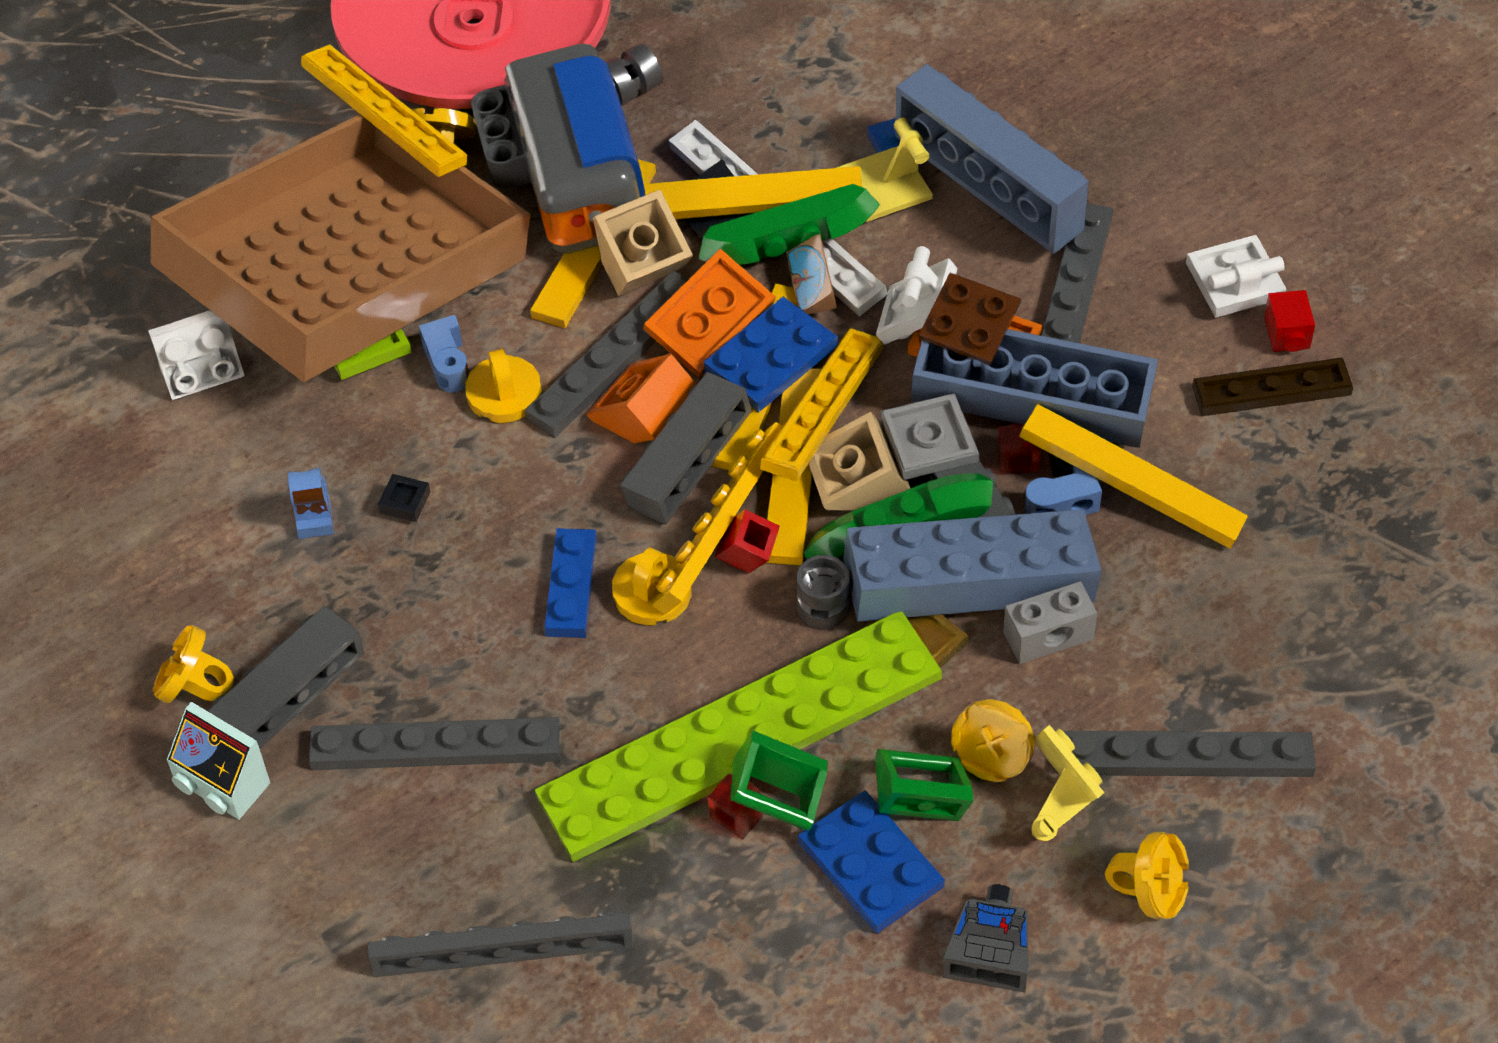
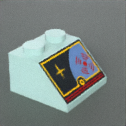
(217, 763)

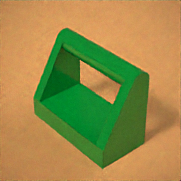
(784, 768)
(922, 797)

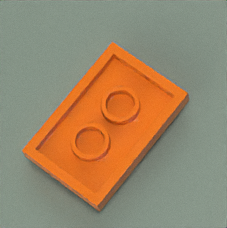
(708, 311)

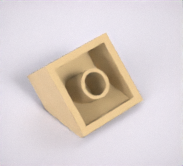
(640, 242)
(856, 466)

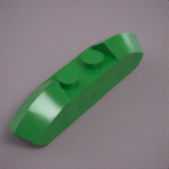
(789, 225)
(940, 499)

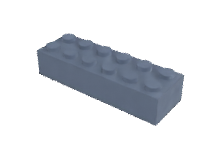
(994, 159)
(1081, 382)
(967, 563)

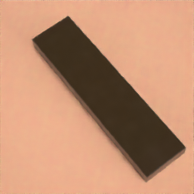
(1272, 386)

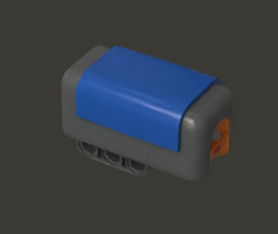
(565, 134)

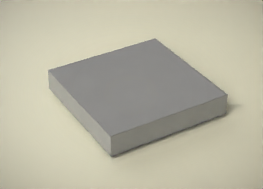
(929, 436)

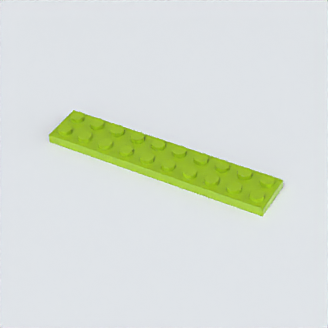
(698, 750)

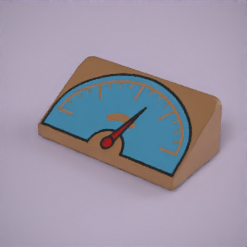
(811, 276)

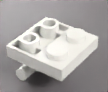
(1236, 275)
(913, 297)
(196, 354)

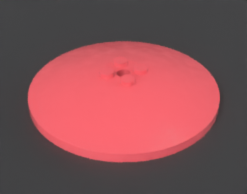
(439, 59)

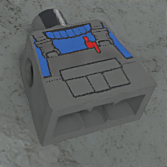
(990, 942)

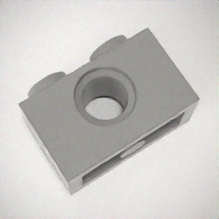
(1050, 622)

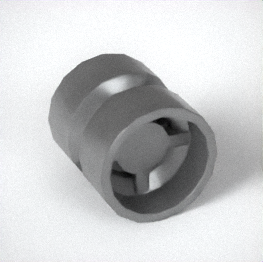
(635, 72)
(823, 592)

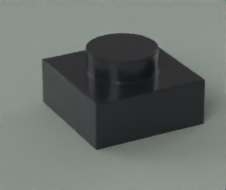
(404, 497)

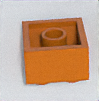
(643, 398)

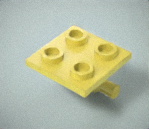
(894, 174)
(1074, 788)

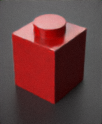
(1289, 321)
(747, 541)

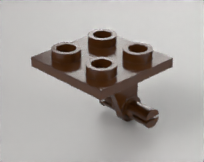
(969, 318)

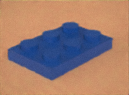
(772, 352)
(871, 861)

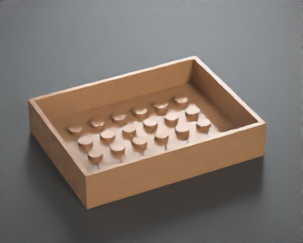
(336, 245)

